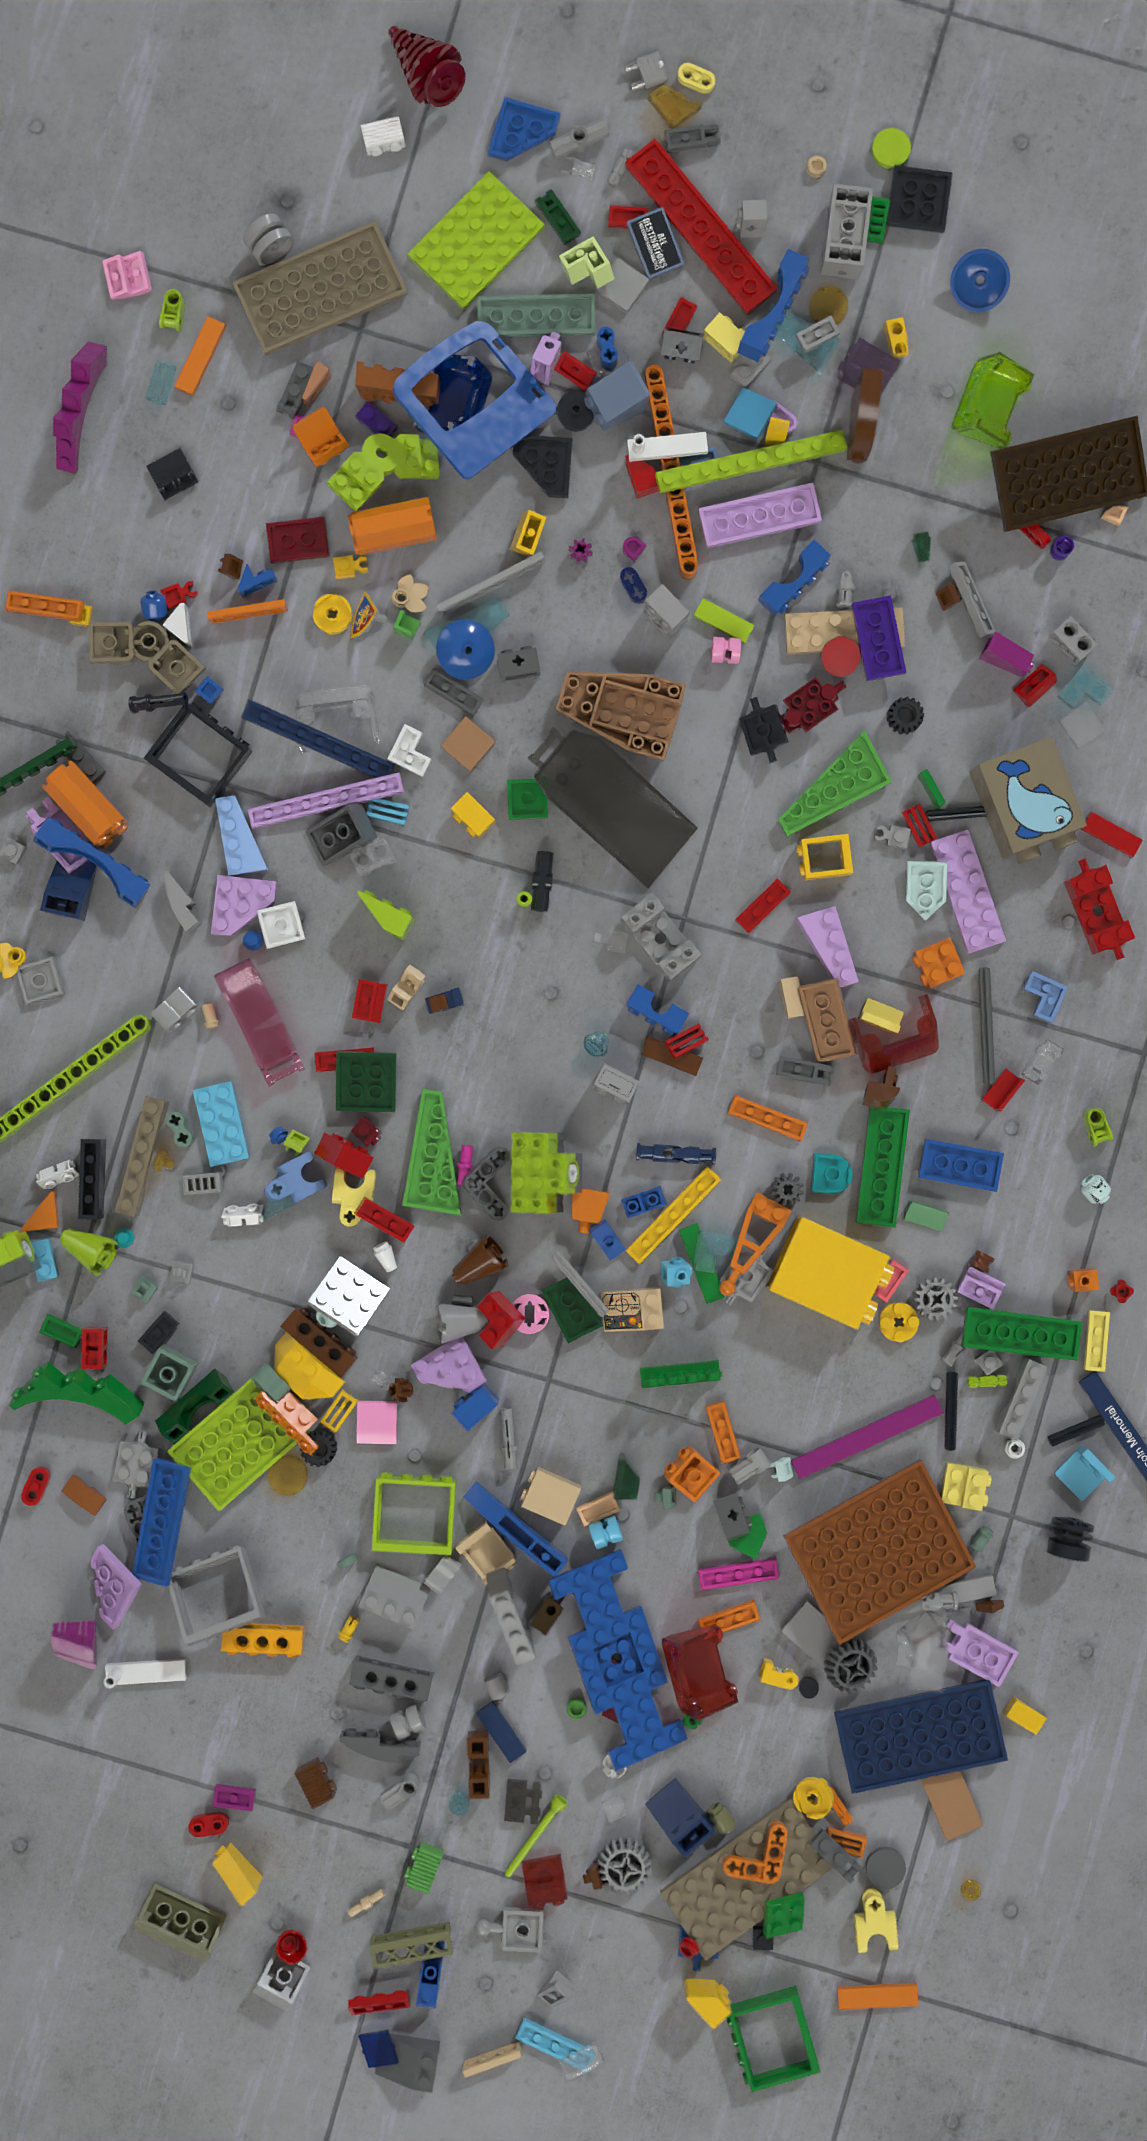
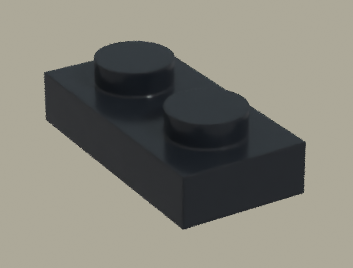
(158, 1332)

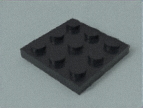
(919, 199)

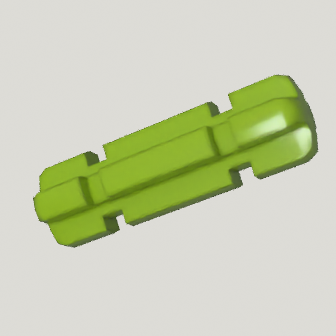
(987, 1381)

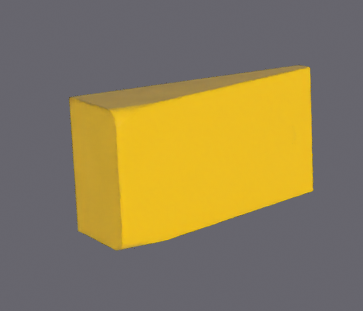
(776, 431)
(1024, 1715)

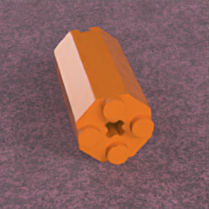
(392, 526)
(85, 804)

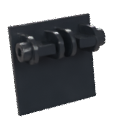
(172, 474)

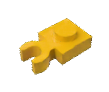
(346, 566)

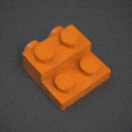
(938, 963)
(691, 1473)

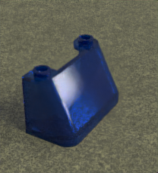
(462, 391)

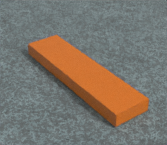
(200, 356)
(44, 606)
(247, 611)
(768, 1118)
(877, 1996)

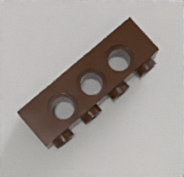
(292, 1326)

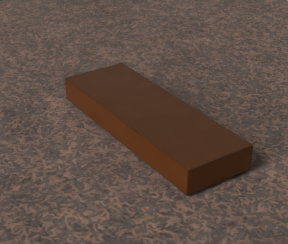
(658, 1051)

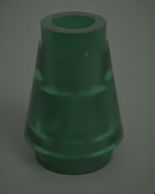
(922, 545)

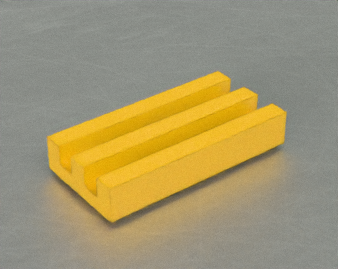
(348, 1397)

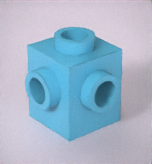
(675, 1272)

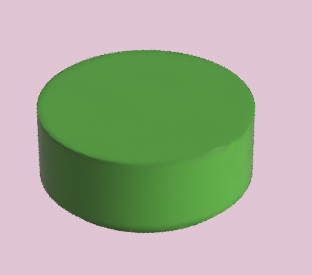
(576, 1707)

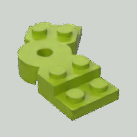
(365, 471)

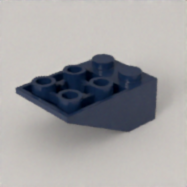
(69, 892)
(680, 1817)

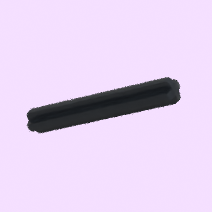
(956, 813)
(951, 1410)

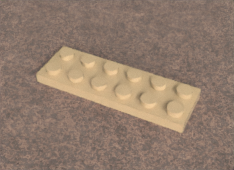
(813, 630)

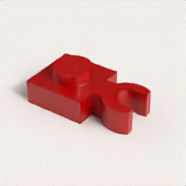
(175, 594)

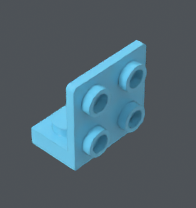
(1083, 1473)

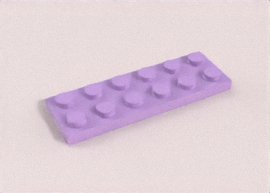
(759, 515)
(968, 892)

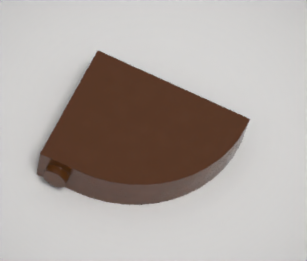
(864, 414)

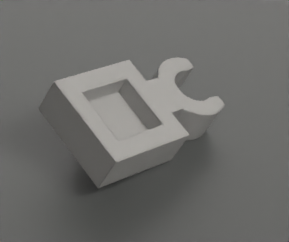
(895, 837)

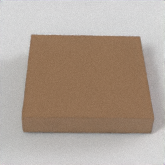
(468, 744)

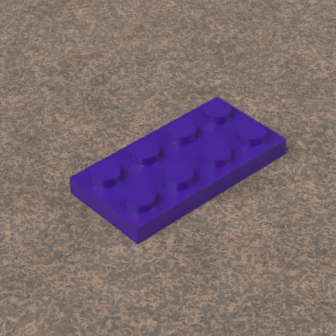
(878, 638)

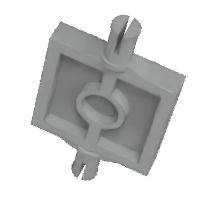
(752, 1281)
(135, 1463)

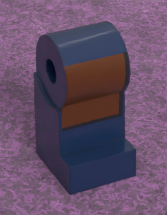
(444, 1001)

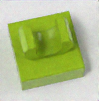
(296, 1142)

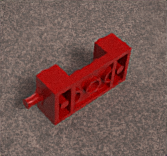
(1101, 931)

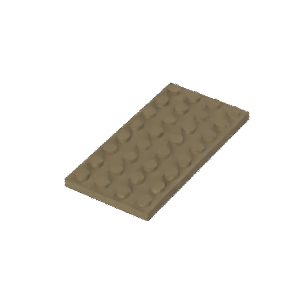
(320, 288)
(723, 1907)

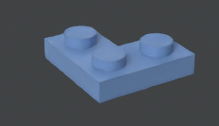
(1050, 994)

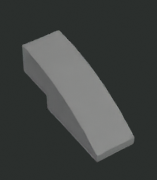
(181, 903)

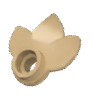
(413, 594)

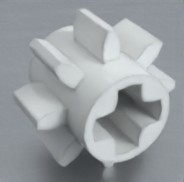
(609, 1771)

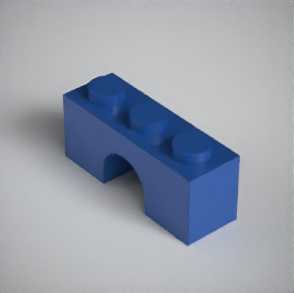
(641, 1004)

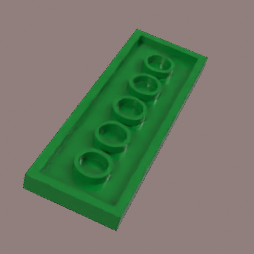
(882, 1166)
(1021, 1333)

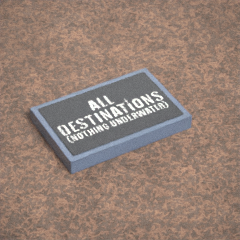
(655, 243)

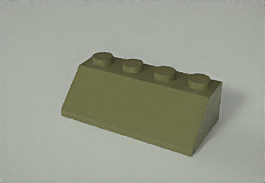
(179, 1922)

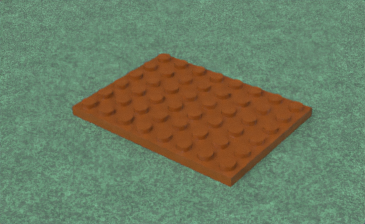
(879, 1551)

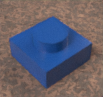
(209, 690)

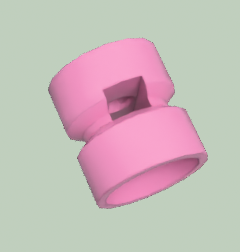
(719, 652)

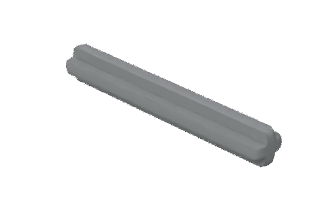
(580, 1284)

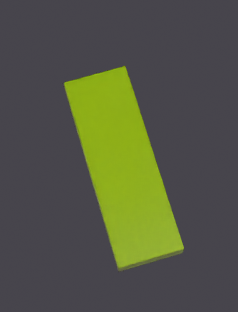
(723, 620)

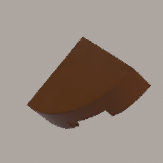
(990, 1606)

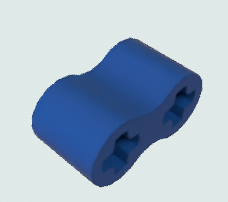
(607, 348)

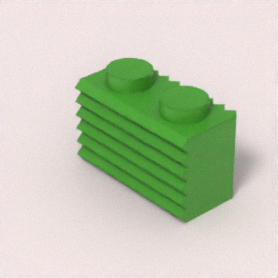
(424, 1867)

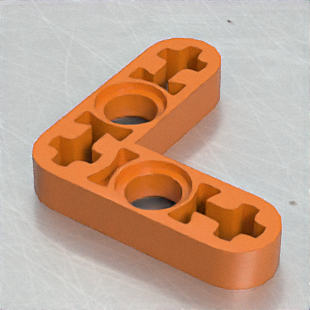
(761, 1865)

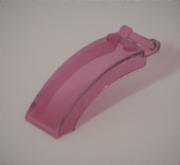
(259, 1020)

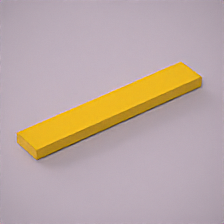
(673, 1215)

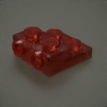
(544, 1881)

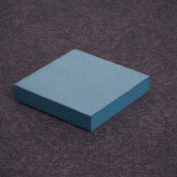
(750, 413)

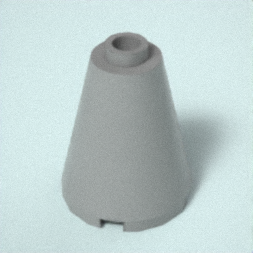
(458, 1321)

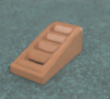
(317, 381)

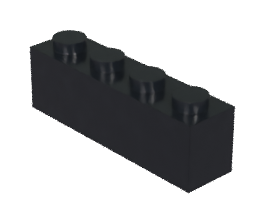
(92, 1179)

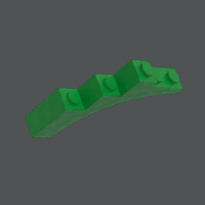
(78, 1386)

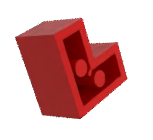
(343, 1155)
(503, 1319)

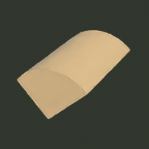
(791, 997)

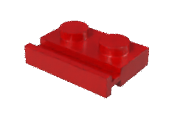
(369, 1001)

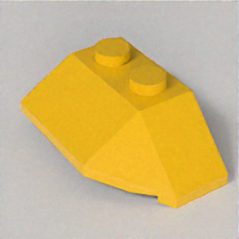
(303, 1371)

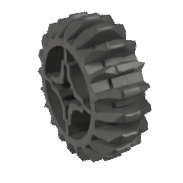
(852, 1673)

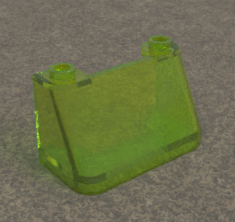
(991, 399)

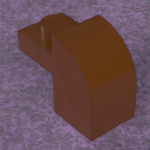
(882, 1094)

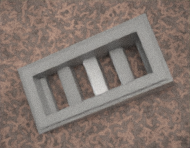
(217, 1180)

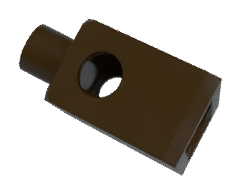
(545, 1620)

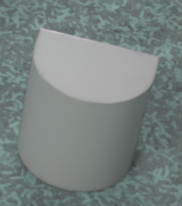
(497, 1686)

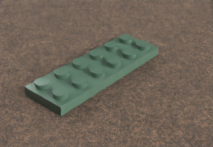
(539, 314)

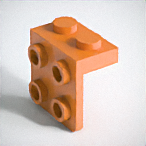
(320, 436)

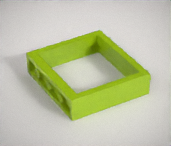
(409, 1546)

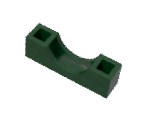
(176, 1420)

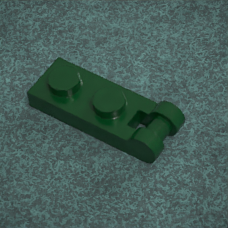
(558, 217)

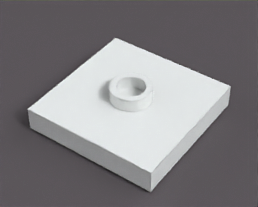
(280, 924)

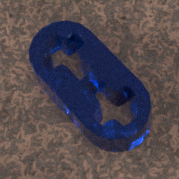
(637, 582)

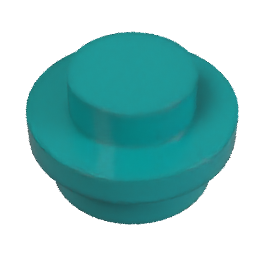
(124, 1237)

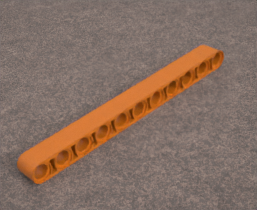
(673, 501)

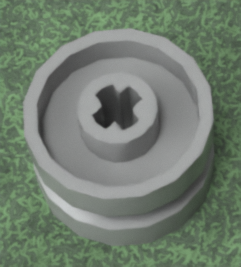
(268, 239)

